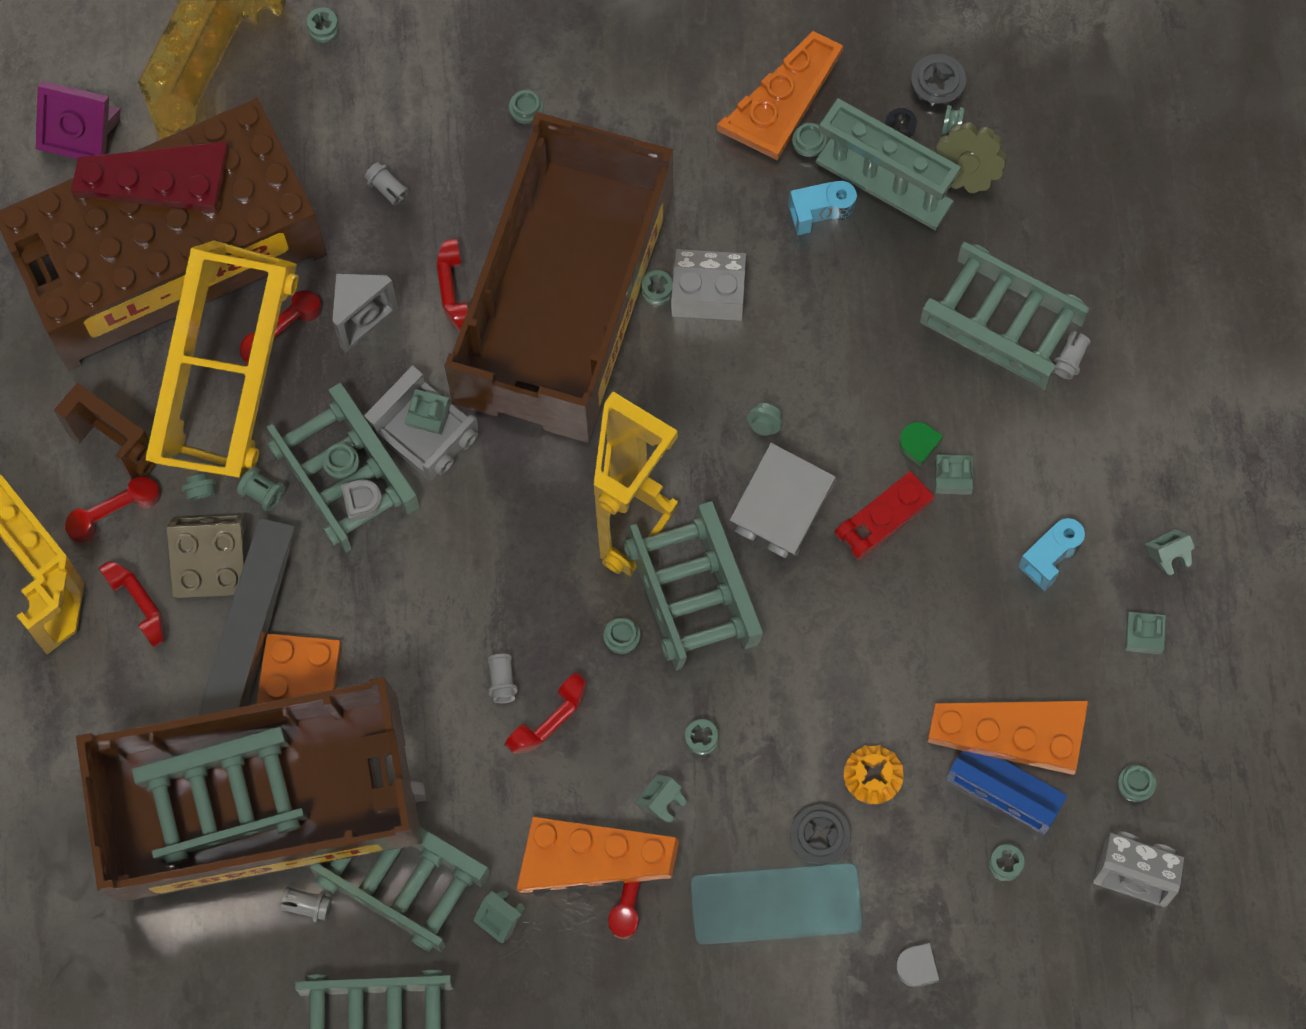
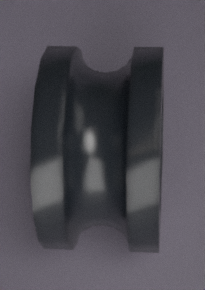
(903, 114)

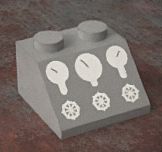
(708, 284)
(1139, 869)

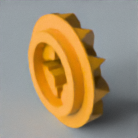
(873, 791)

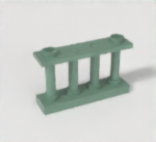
(887, 164)
(1004, 348)
(359, 437)
(717, 559)
(194, 769)
(433, 853)
(430, 981)

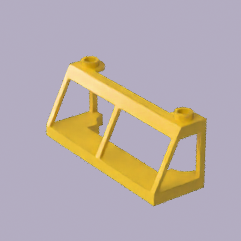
(167, 430)
(626, 462)

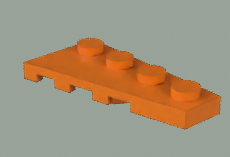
(783, 98)
(1020, 732)
(590, 855)

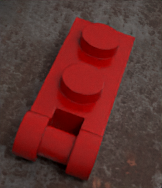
(885, 515)

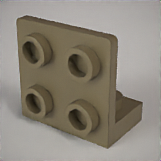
(206, 554)

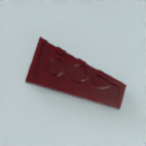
(163, 177)

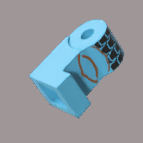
(821, 202)
(1058, 543)

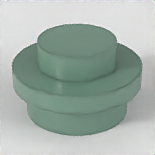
(525, 105)
(808, 140)
(765, 419)
(340, 461)
(198, 487)
(621, 635)
(1136, 783)

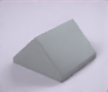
(361, 306)

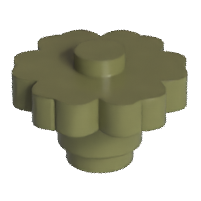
(976, 153)

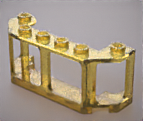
(189, 56)

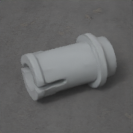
(380, 178)
(1068, 362)
(501, 676)
(306, 904)

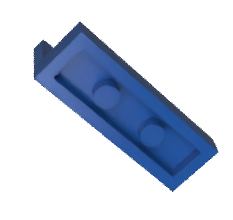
(1008, 789)

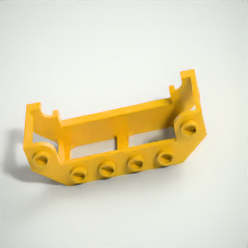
(57, 586)

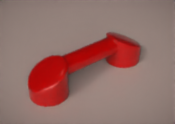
(447, 258)
(304, 306)
(81, 523)
(153, 625)
(525, 740)
(623, 918)

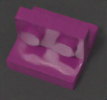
(73, 121)

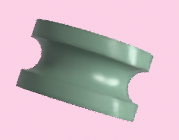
(319, 15)
(952, 118)
(660, 277)
(704, 726)
(1015, 870)

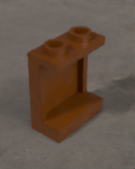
(83, 411)

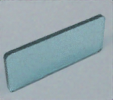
(776, 904)

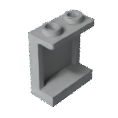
(423, 450)
(782, 501)

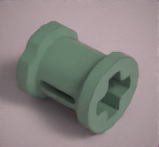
(261, 489)

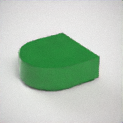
(919, 441)

